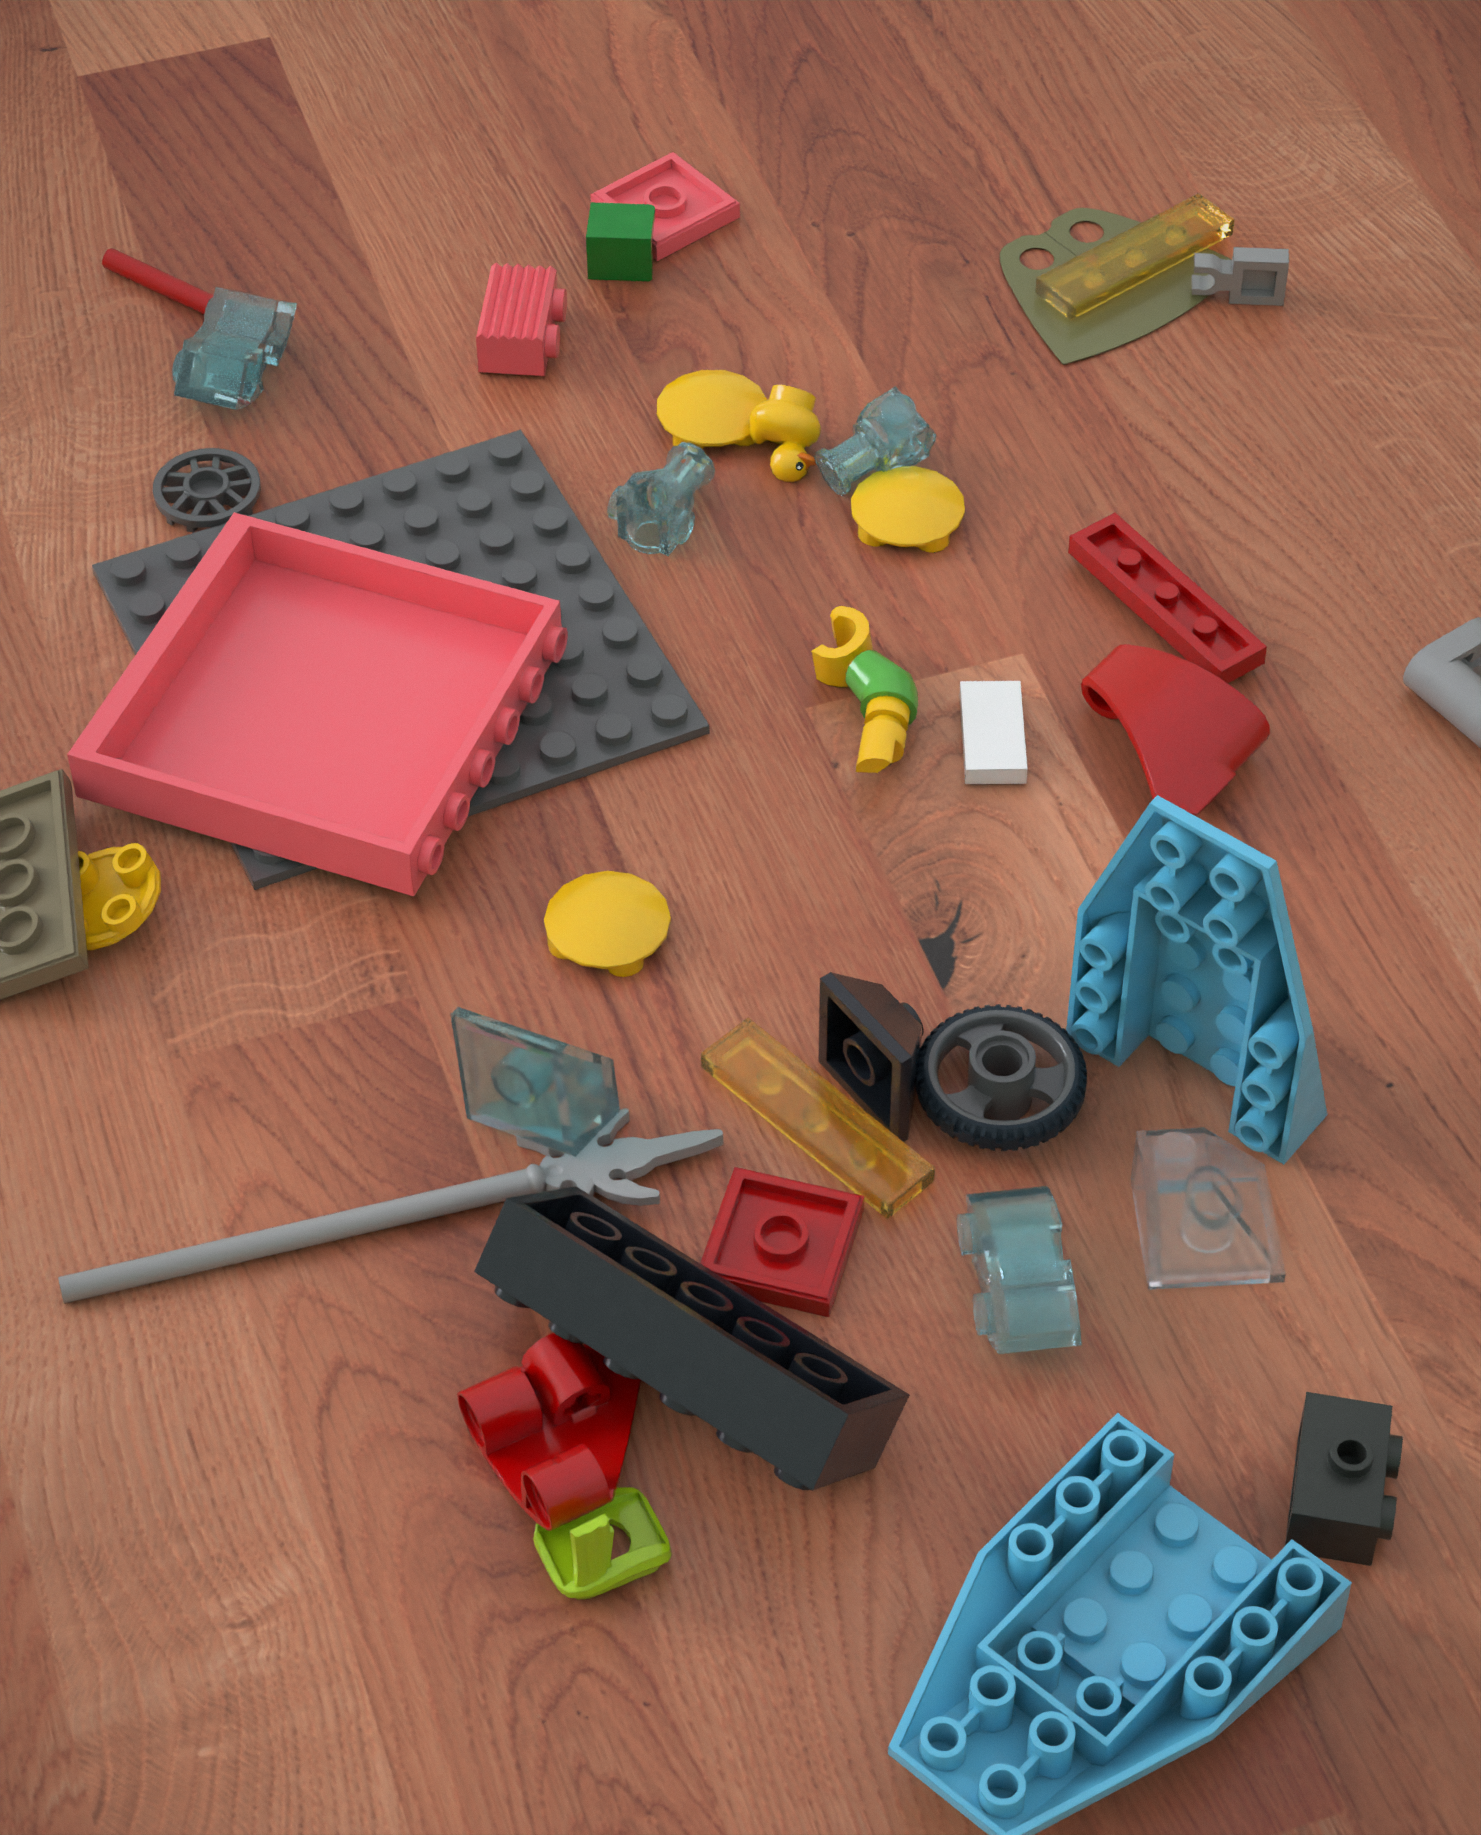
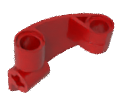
(1180, 719)

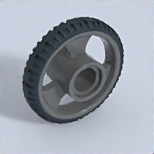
(1002, 1078)

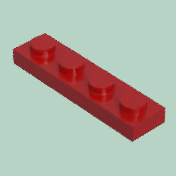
(1166, 598)

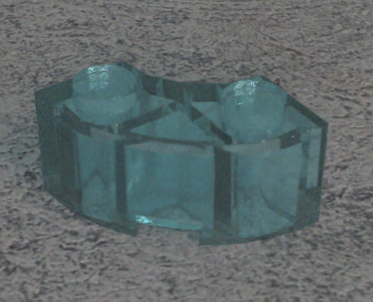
(233, 348)
(1021, 1270)

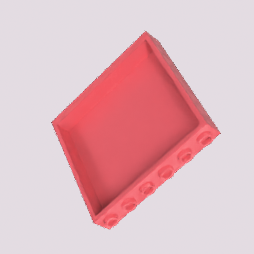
(320, 703)

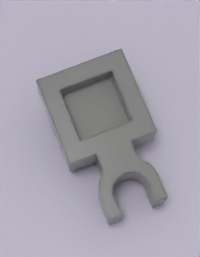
(1251, 276)

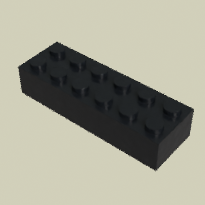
(691, 1337)

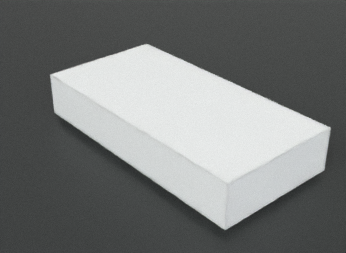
(993, 732)

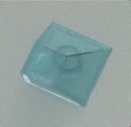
(533, 1083)

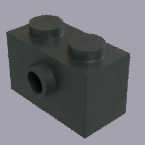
(1341, 1476)

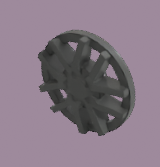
(206, 488)

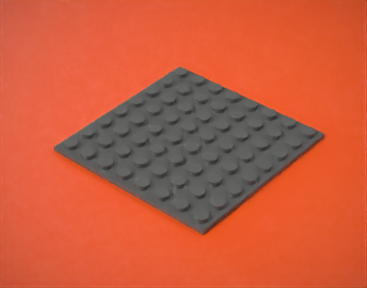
(498, 520)

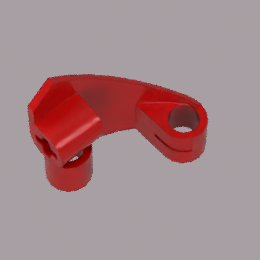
(554, 1429)

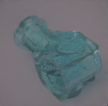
(884, 438)
(658, 503)

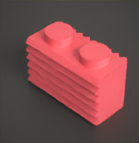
(519, 320)

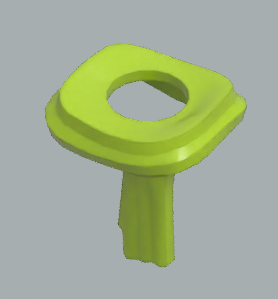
(581, 1550)

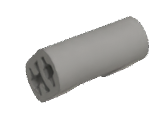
(1449, 677)

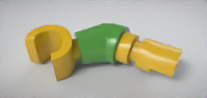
(880, 685)

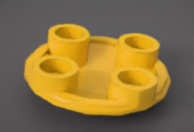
(709, 408)
(907, 508)
(117, 892)
(607, 921)

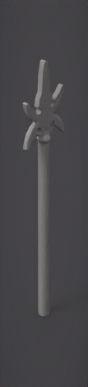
(590, 1171)

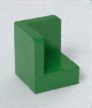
(620, 241)

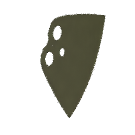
(1113, 322)

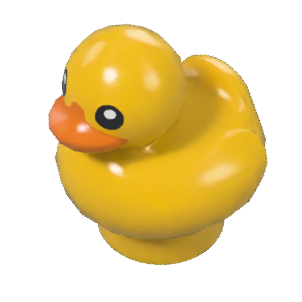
(790, 422)

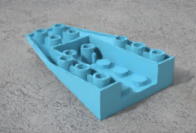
(1200, 953)
(1104, 1641)

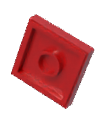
(784, 1239)

